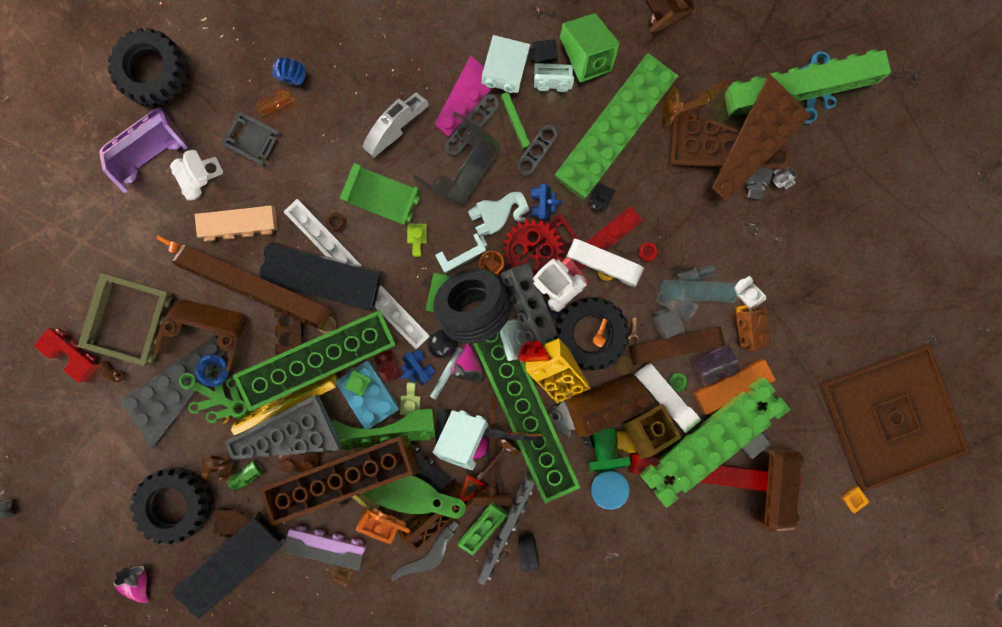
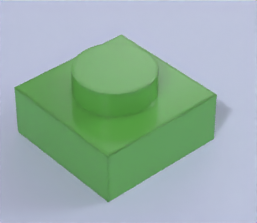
(358, 383)

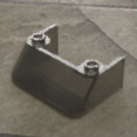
(472, 171)

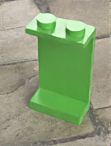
(380, 195)

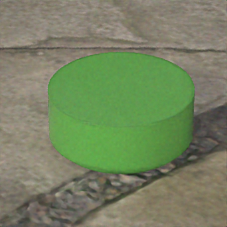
(677, 382)

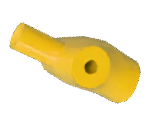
(624, 442)

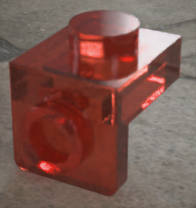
(387, 366)

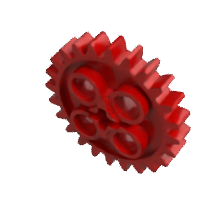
(521, 236)

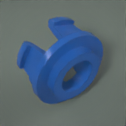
(206, 361)

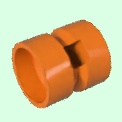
(492, 262)

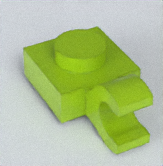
(417, 235)

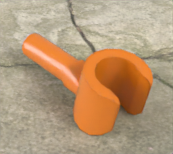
(173, 247)
(598, 339)

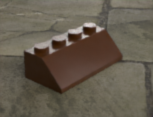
(608, 405)

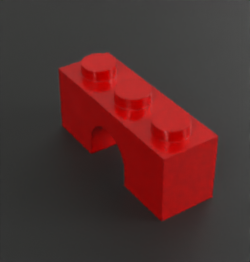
(80, 364)

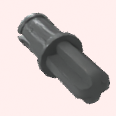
(697, 274)

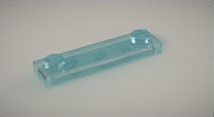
(698, 291)

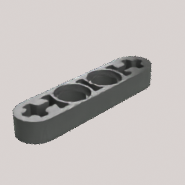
(452, 140)

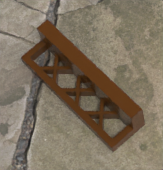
(419, 523)

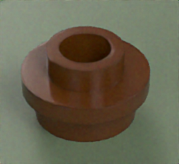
(331, 218)

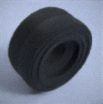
(528, 554)

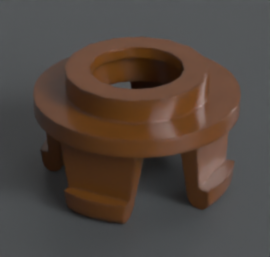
(221, 463)

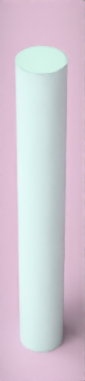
(446, 373)

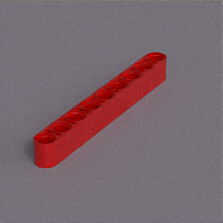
(724, 475)

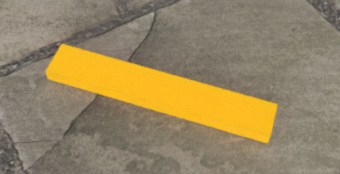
(279, 405)

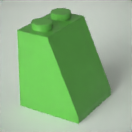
(589, 46)

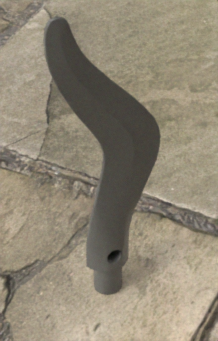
(435, 555)

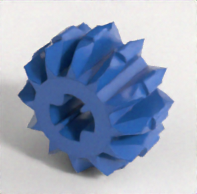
(289, 71)

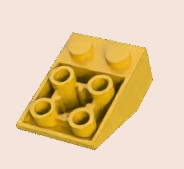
(560, 375)

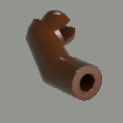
(110, 374)

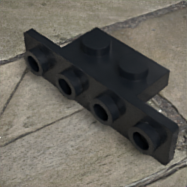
(429, 471)

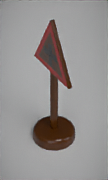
(472, 485)

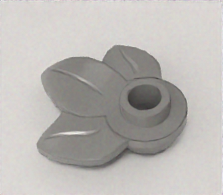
(563, 422)

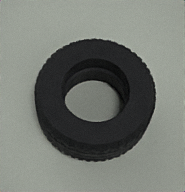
(480, 322)

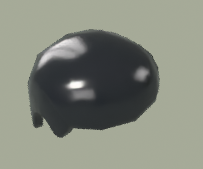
(441, 345)

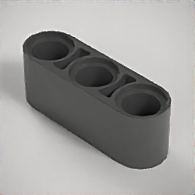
(539, 141)

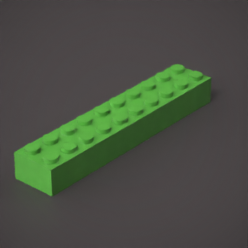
(528, 415)

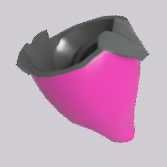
(468, 365)
(132, 583)

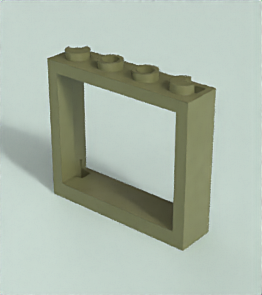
(97, 310)

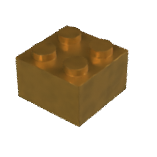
(652, 431)

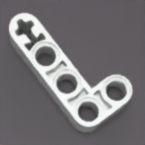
(605, 262)
(663, 393)

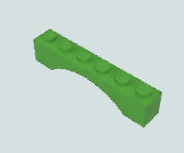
(416, 425)

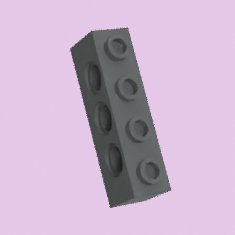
(528, 304)

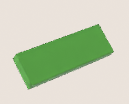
(515, 120)
(482, 528)

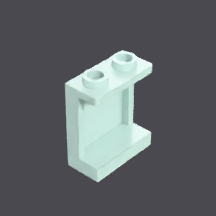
(505, 64)
(465, 258)
(461, 439)

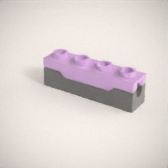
(325, 547)

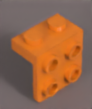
(380, 525)

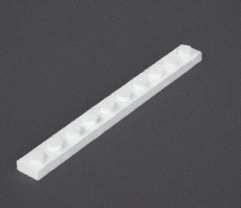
(333, 248)

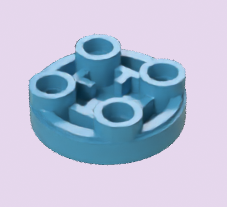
(610, 489)

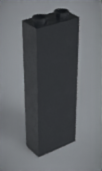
(321, 276)
(228, 565)

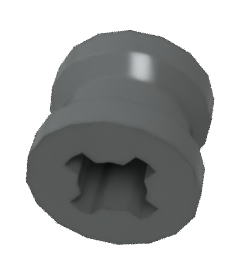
(5, 508)

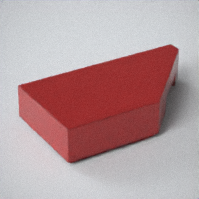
(533, 352)

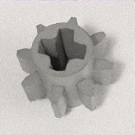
(784, 177)

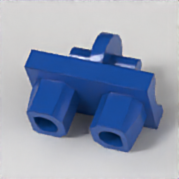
(547, 202)
(420, 374)

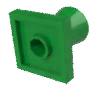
(606, 452)

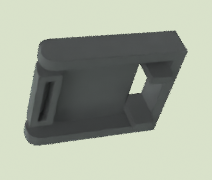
(254, 141)

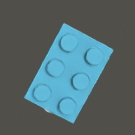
(377, 400)

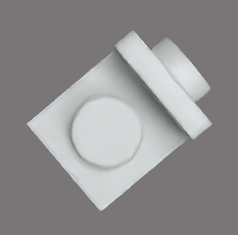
(749, 293)

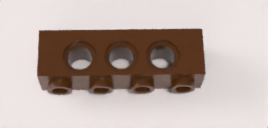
(296, 330)

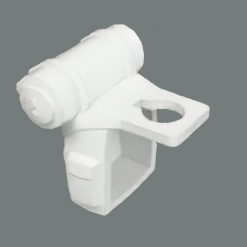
(192, 173)
(558, 284)

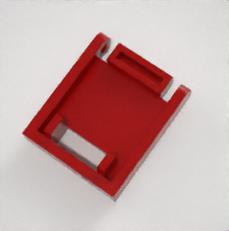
(555, 223)

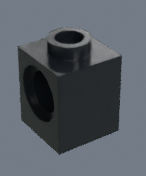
(544, 52)

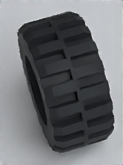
(127, 54)
(617, 326)
(146, 509)

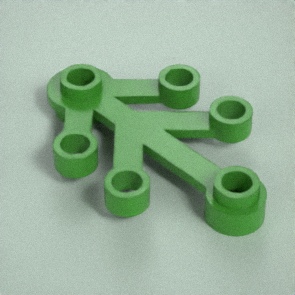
(216, 398)

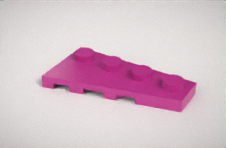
(463, 98)

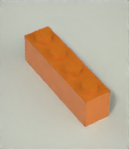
(720, 393)

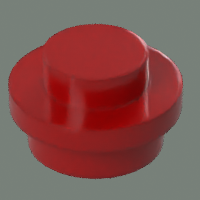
(648, 251)

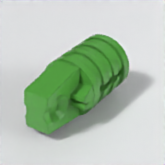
(245, 476)

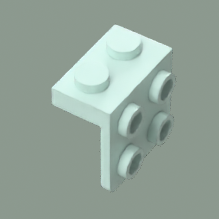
(553, 77)

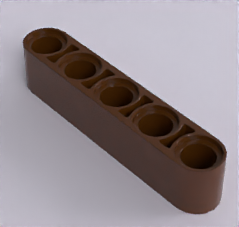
(677, 345)

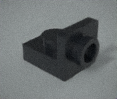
(601, 197)

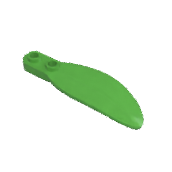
(414, 497)

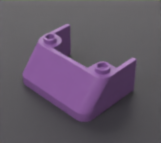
(138, 145)

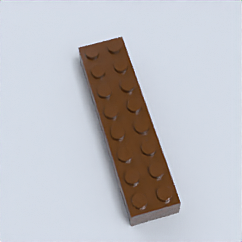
(339, 480)

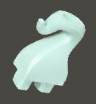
(496, 213)

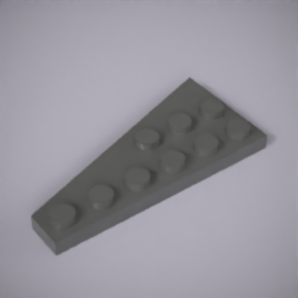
(162, 398)
(293, 431)
(510, 523)

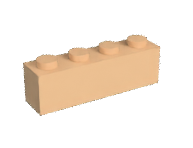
(236, 222)

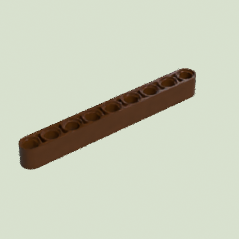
(252, 287)

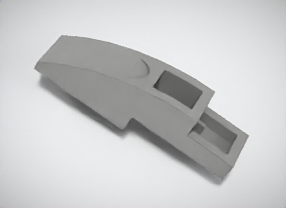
(389, 124)

